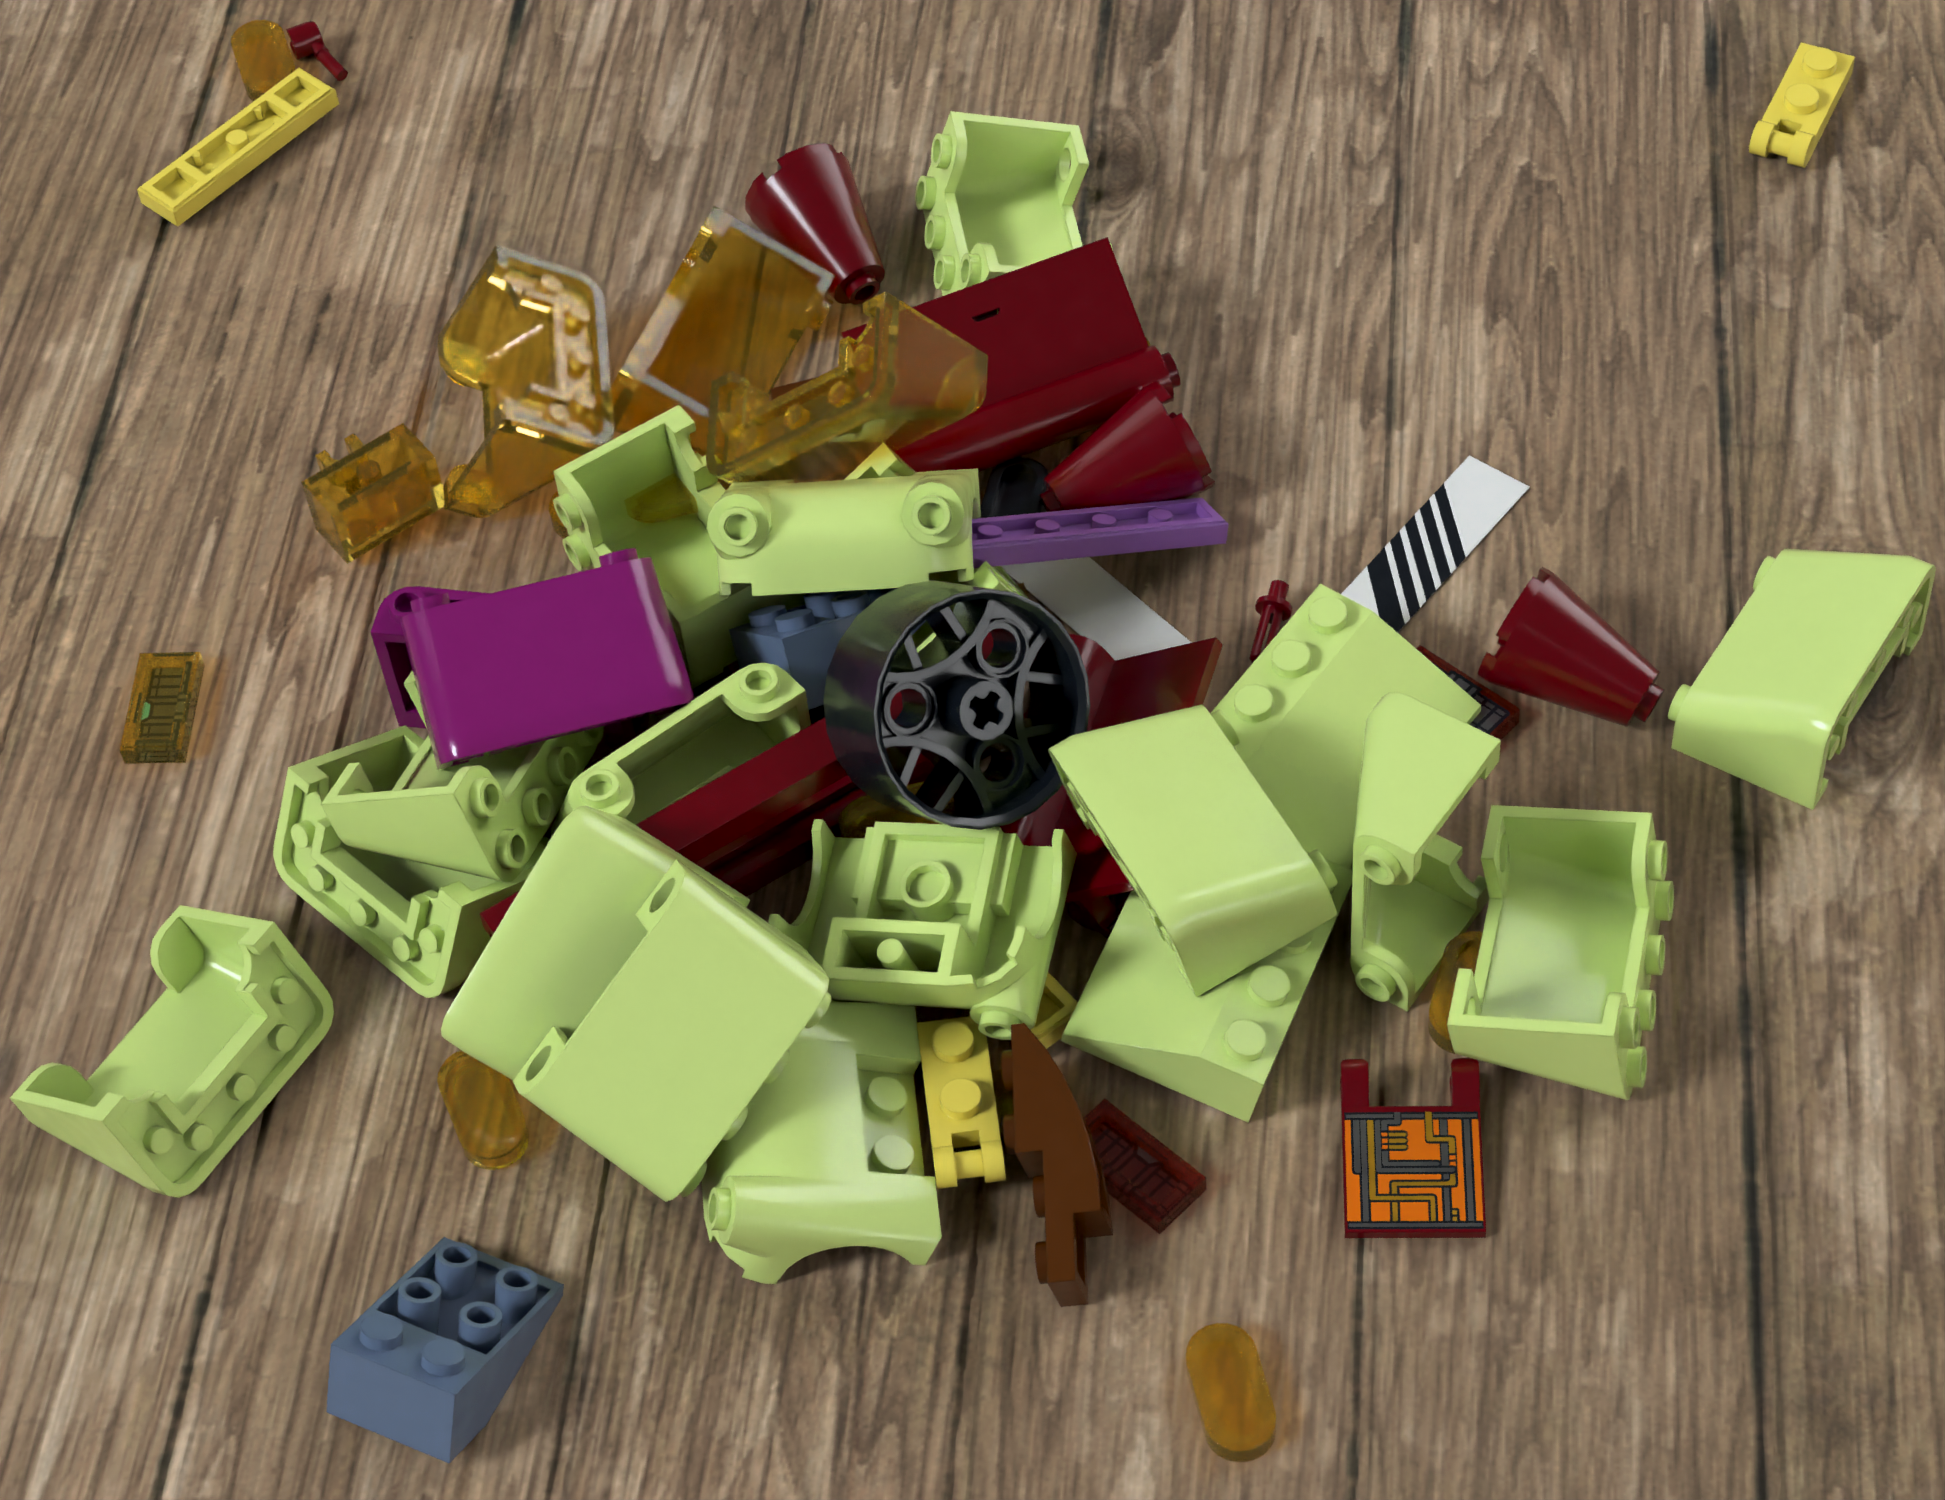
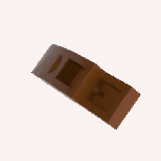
(1062, 1159)

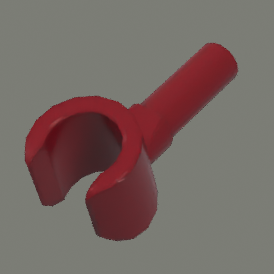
(308, 41)

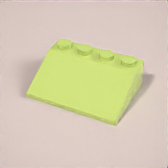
(1308, 706)
(1204, 1046)

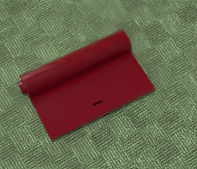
(1057, 354)
(1118, 694)

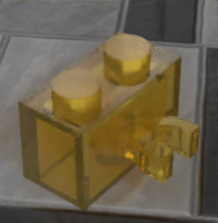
(373, 491)

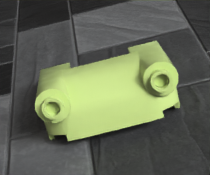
(845, 532)
(935, 918)
(828, 1150)

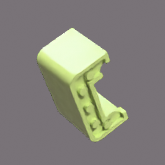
(681, 549)

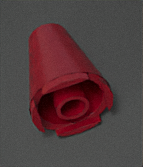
(820, 215)
(1131, 459)
(1570, 656)

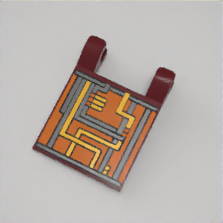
(1412, 1165)

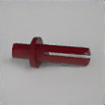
(1273, 611)

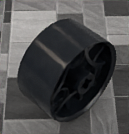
(955, 702)

